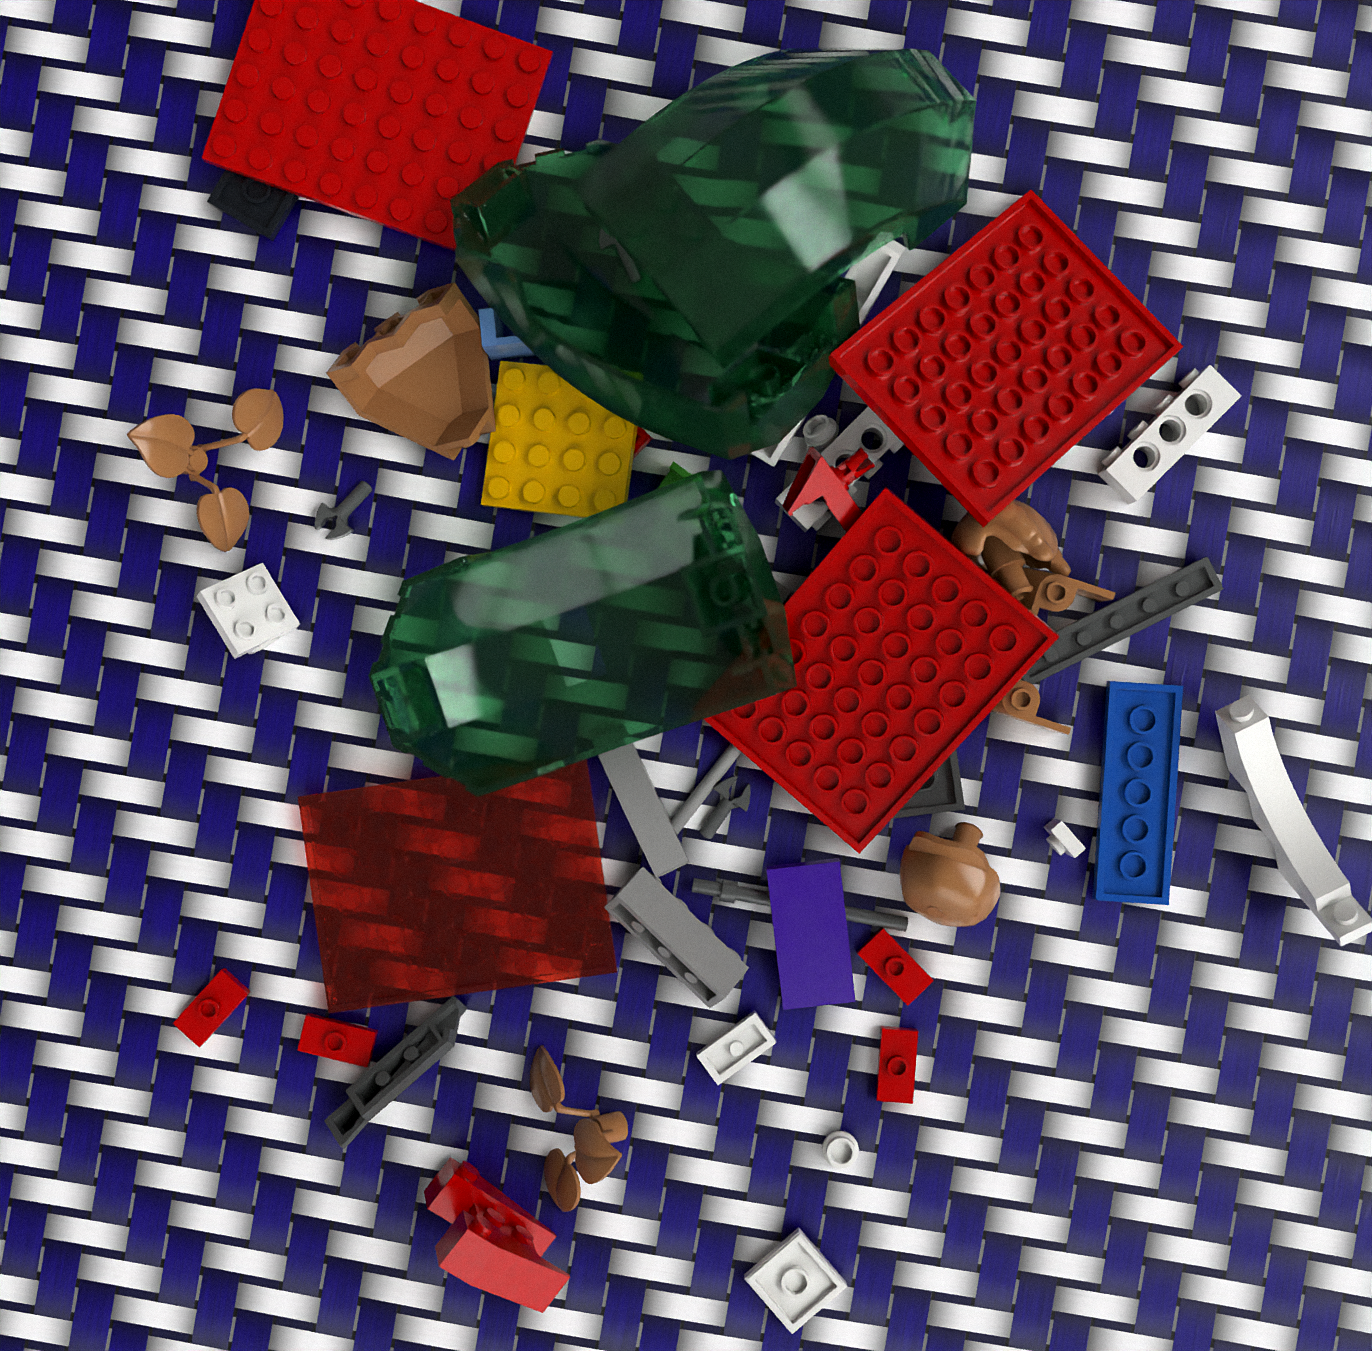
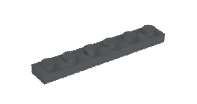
(1127, 617)

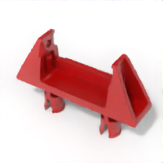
(819, 479)

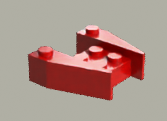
(492, 1239)

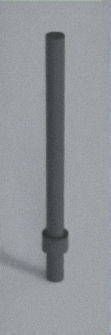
(729, 892)

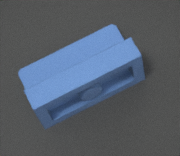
(494, 343)

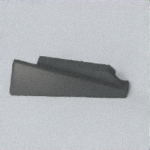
(396, 1071)

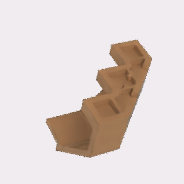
(423, 374)

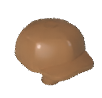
(949, 878)

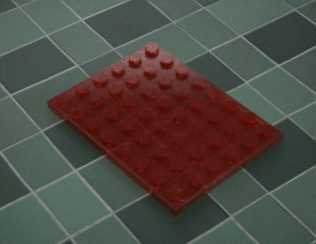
(455, 890)

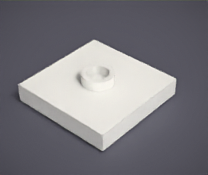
(795, 1280)

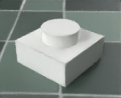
(1062, 839)

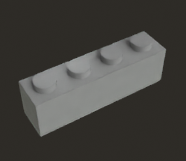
(677, 937)

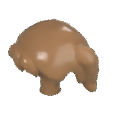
(1009, 542)

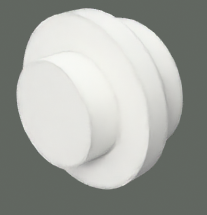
(820, 431)
(840, 1149)

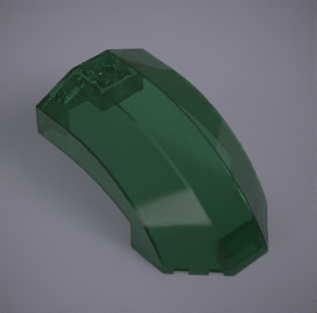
(783, 181)
(622, 340)
(584, 638)

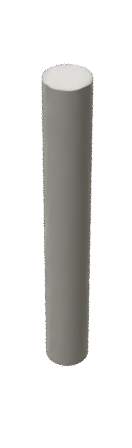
(705, 787)

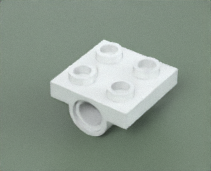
(248, 611)

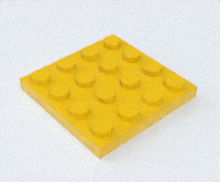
(554, 447)

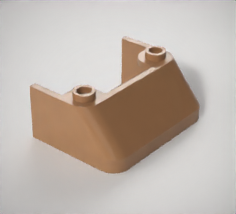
(1053, 594)

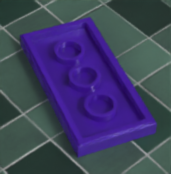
(810, 933)

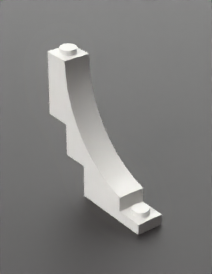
(1278, 812)

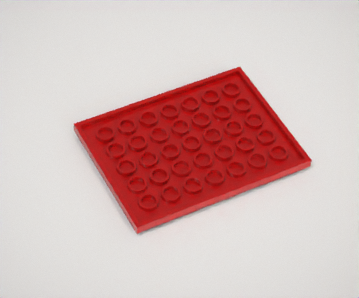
(375, 107)
(1004, 356)
(893, 669)

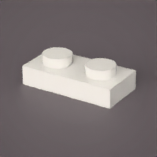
(736, 1047)

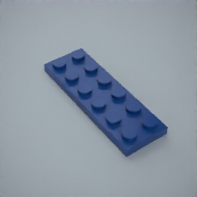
(1137, 792)

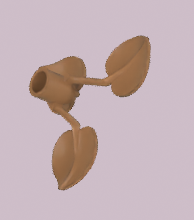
(168, 452)
(592, 1137)

